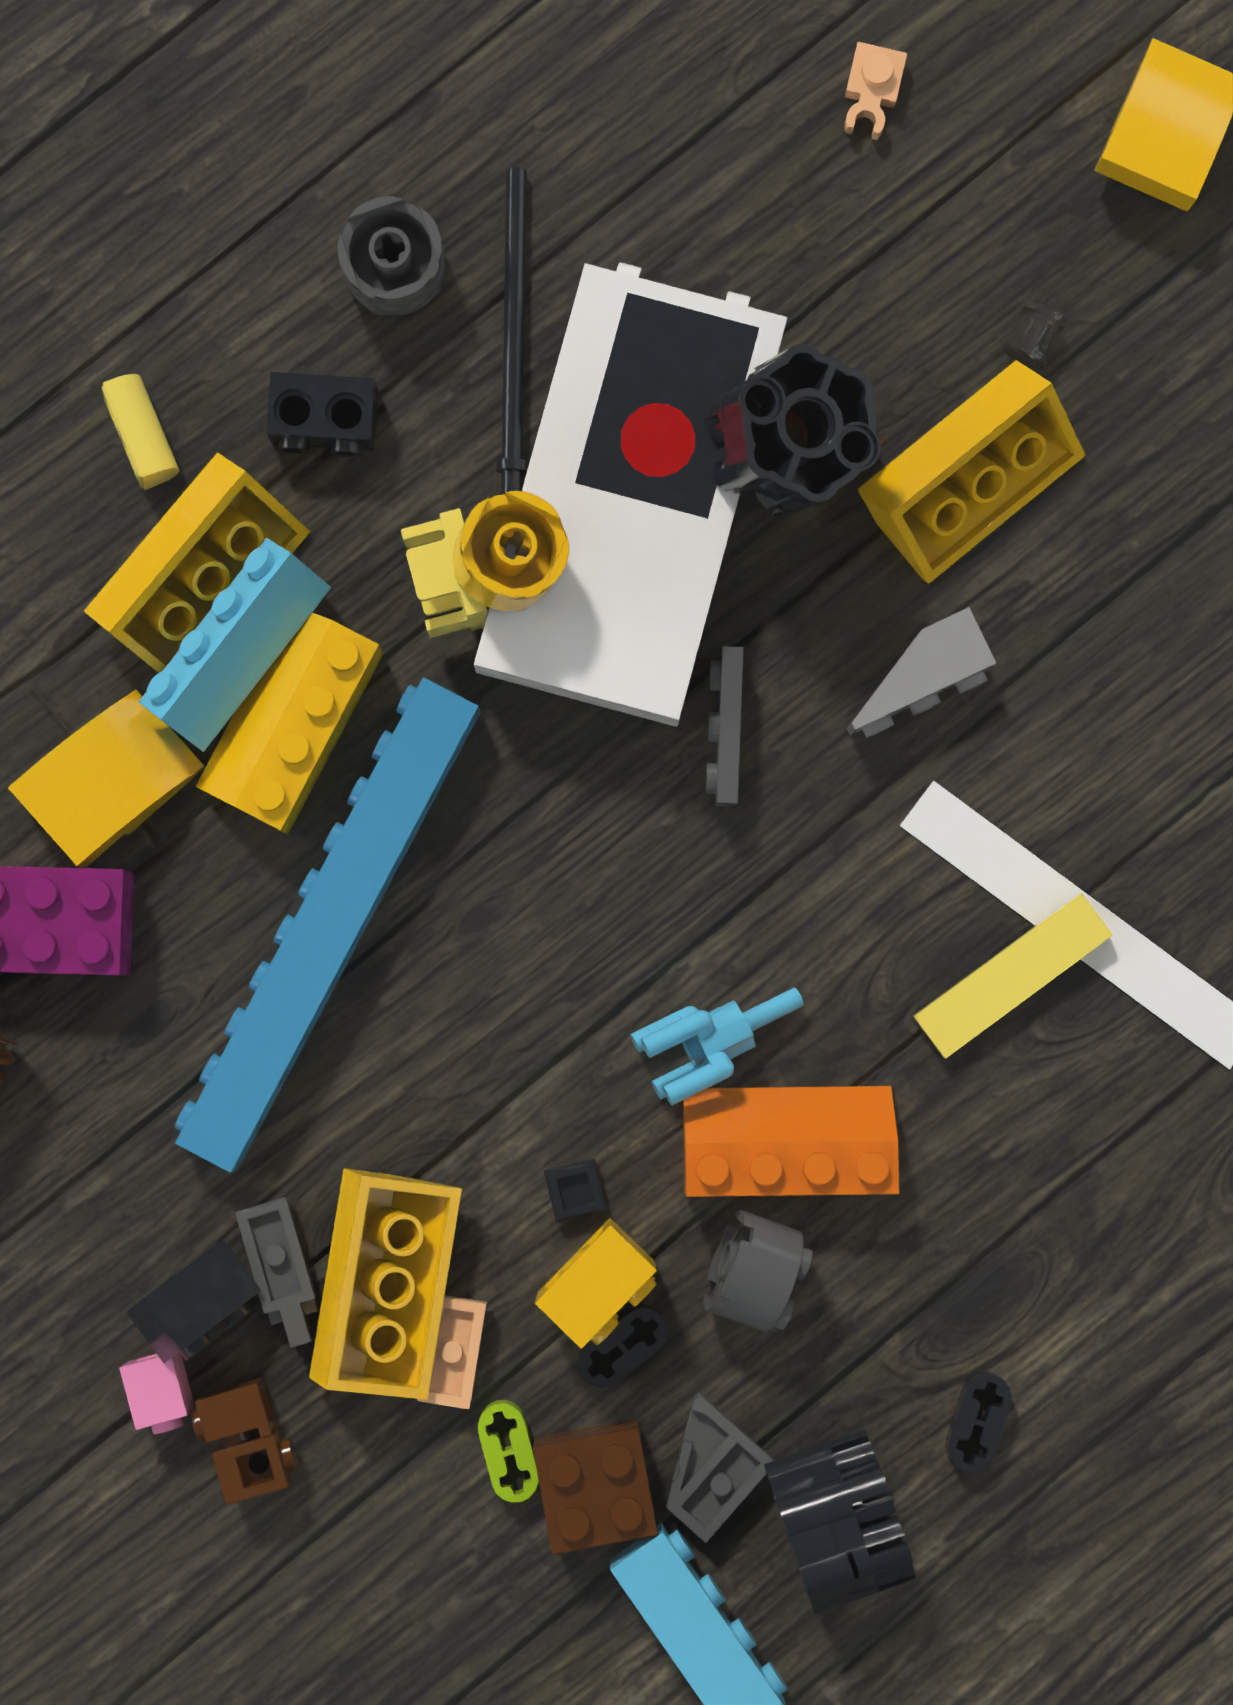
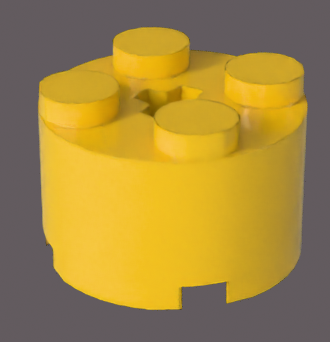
(540, 552)

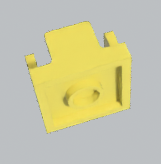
(435, 578)

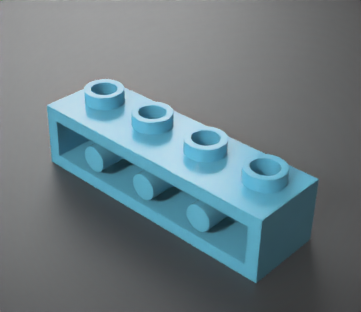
(234, 644)
(692, 1625)

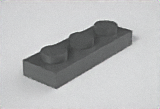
(725, 726)

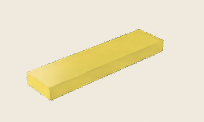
(1012, 975)

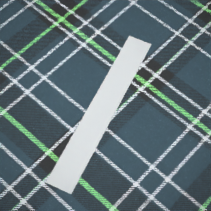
(1039, 890)

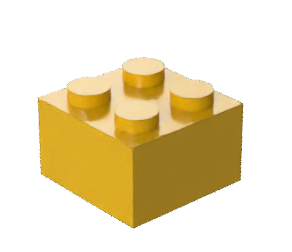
(597, 1285)

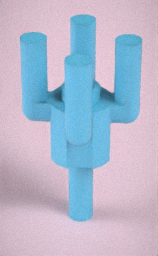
(709, 1041)

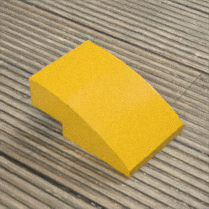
(1169, 126)
(106, 779)

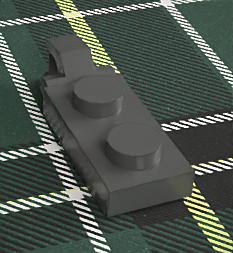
(279, 1267)

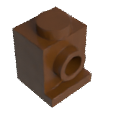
(233, 1413)
(239, 1477)

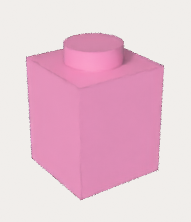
(157, 1392)

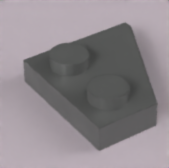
(713, 1469)

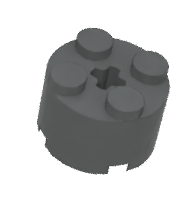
(388, 226)
(757, 1272)

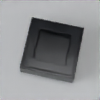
(575, 1190)

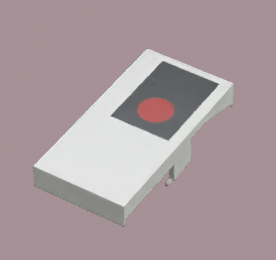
(635, 491)

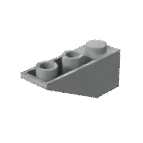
(935, 661)

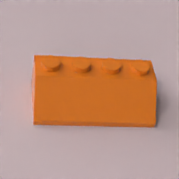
(790, 1141)

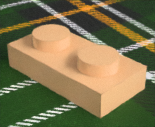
(457, 1352)

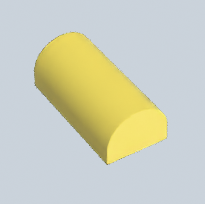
(139, 430)

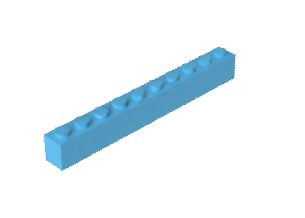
(327, 926)

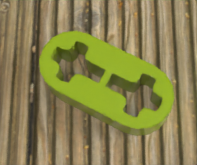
(496, 1455)

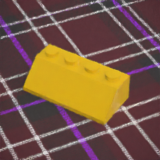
(973, 470)
(190, 560)
(291, 723)
(385, 1285)

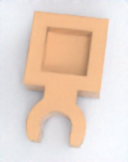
(875, 83)

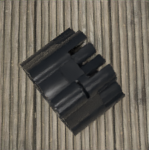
(759, 453)
(830, 1526)

